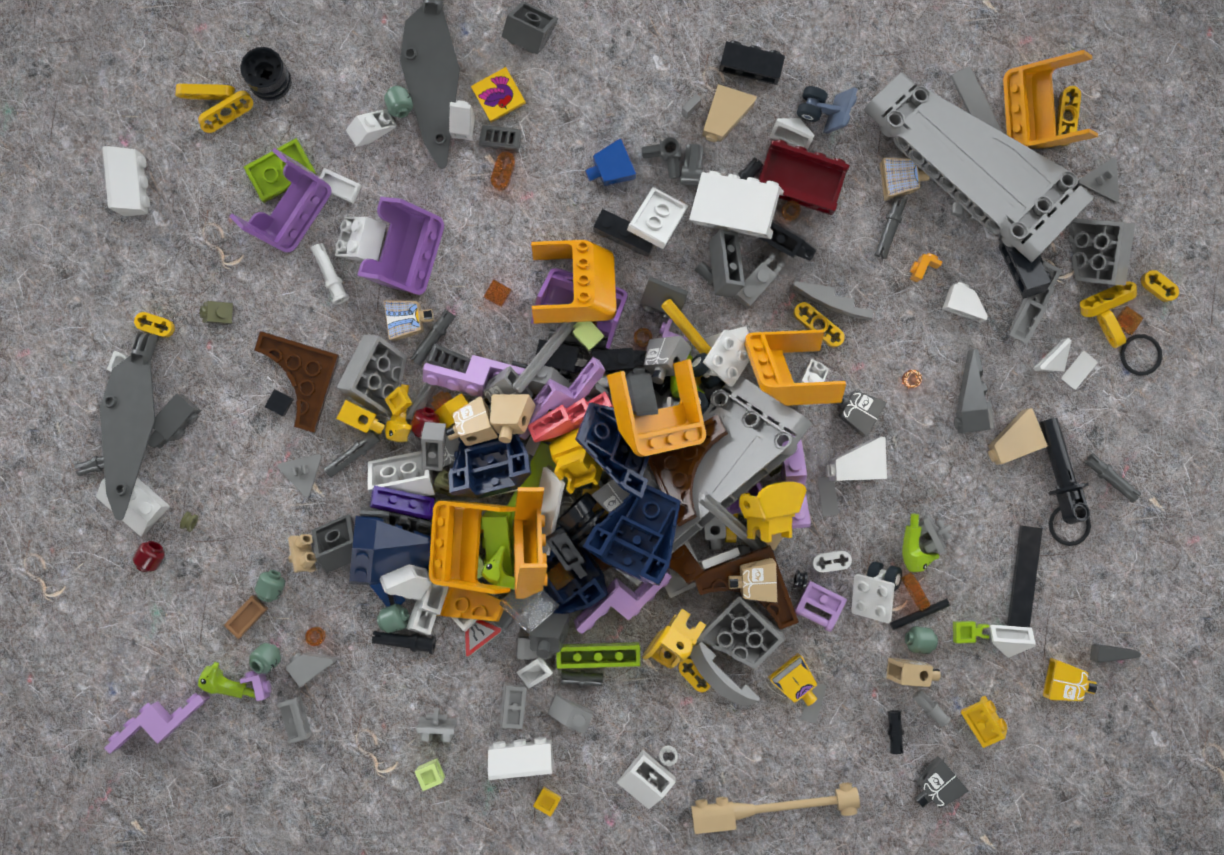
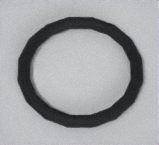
(1141, 373)
(1051, 529)

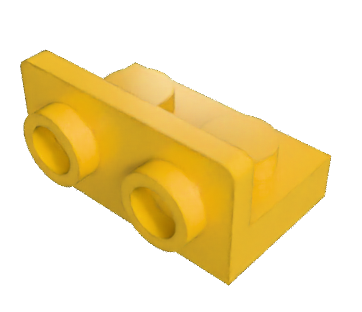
(985, 722)

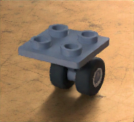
(837, 113)

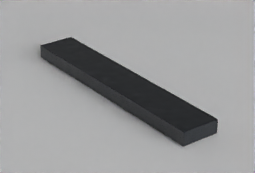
(1024, 576)

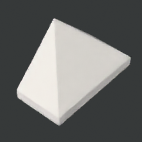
(793, 132)
(1056, 359)
(1012, 639)
(535, 672)

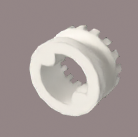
(668, 762)

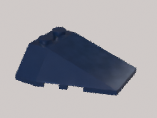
(605, 444)
(489, 468)
(638, 536)
(384, 548)
(579, 592)

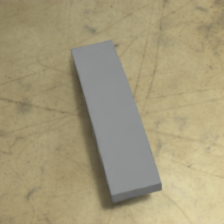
(825, 297)
(1033, 308)

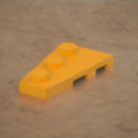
(471, 605)

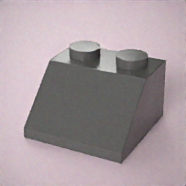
(529, 27)
(658, 292)
(334, 543)

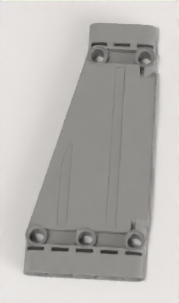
(981, 167)
(744, 453)

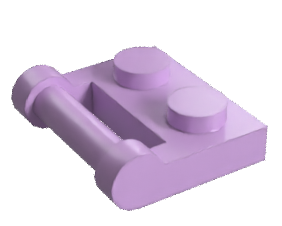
(822, 599)

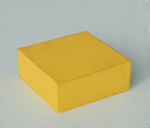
(398, 401)
(547, 801)

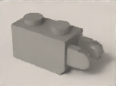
(758, 282)

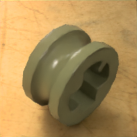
(189, 521)

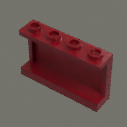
(805, 176)

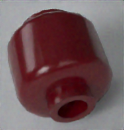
(420, 417)
(148, 556)

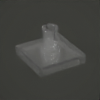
(531, 610)

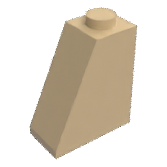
(726, 112)
(1017, 438)

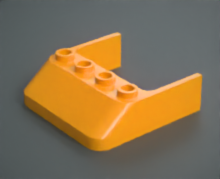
(1031, 103)
(591, 282)
(773, 374)
(671, 427)
(456, 545)
(529, 560)

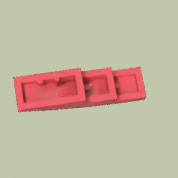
(564, 419)

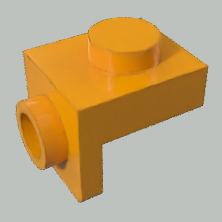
(918, 268)

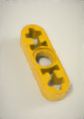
(204, 91)
(227, 103)
(1074, 108)
(1096, 304)
(834, 329)

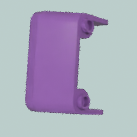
(293, 212)
(559, 290)

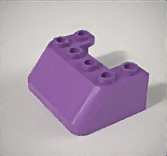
(408, 247)

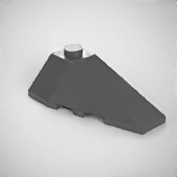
(641, 392)
(972, 410)
(407, 522)

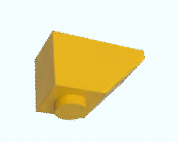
(446, 411)

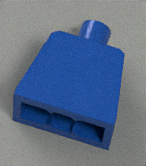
(612, 165)

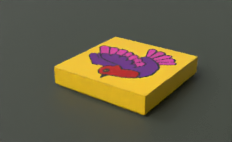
(498, 94)

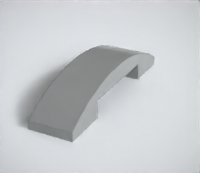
(718, 680)

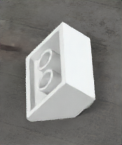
(126, 181)
(401, 474)
(143, 509)
(520, 758)

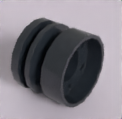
(258, 66)
(581, 517)

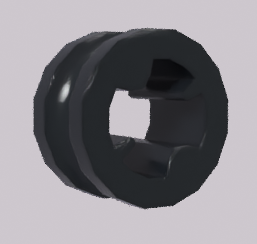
(800, 580)

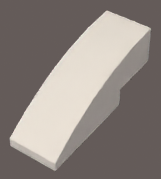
(426, 609)

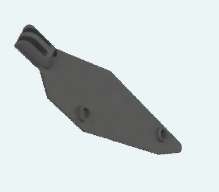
(431, 75)
(127, 421)

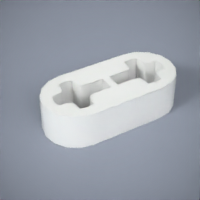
(831, 556)

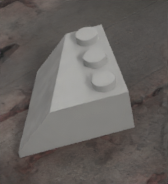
(1101, 250)
(373, 373)
(742, 632)

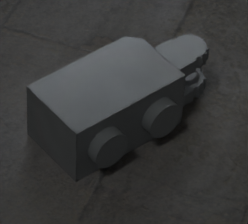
(173, 420)

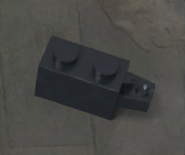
(790, 242)
(564, 359)
(620, 359)

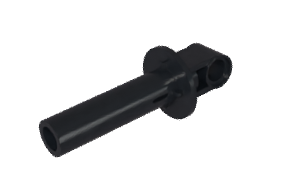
(1068, 490)

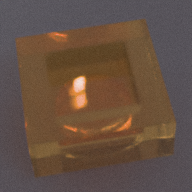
(497, 293)
(1129, 320)
(440, 399)
(560, 576)

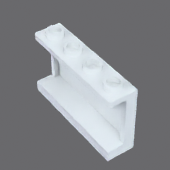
(735, 204)

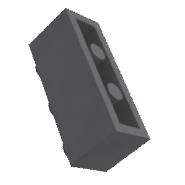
(726, 263)

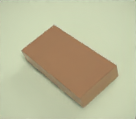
(246, 616)

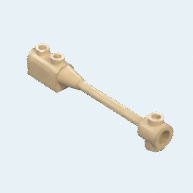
(723, 814)

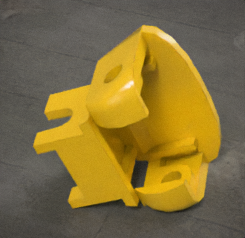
(574, 462)
(772, 509)
(669, 636)

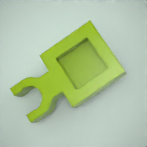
(967, 631)

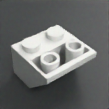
(360, 238)
(647, 780)

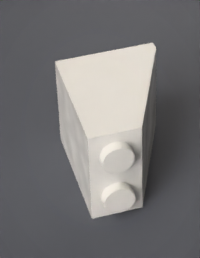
(860, 463)

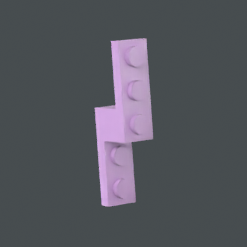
(472, 382)
(555, 394)
(795, 470)
(621, 599)
(156, 721)

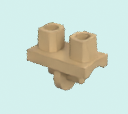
(301, 553)

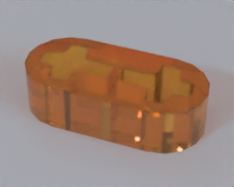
(498, 169)
(915, 591)

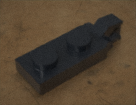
(567, 551)

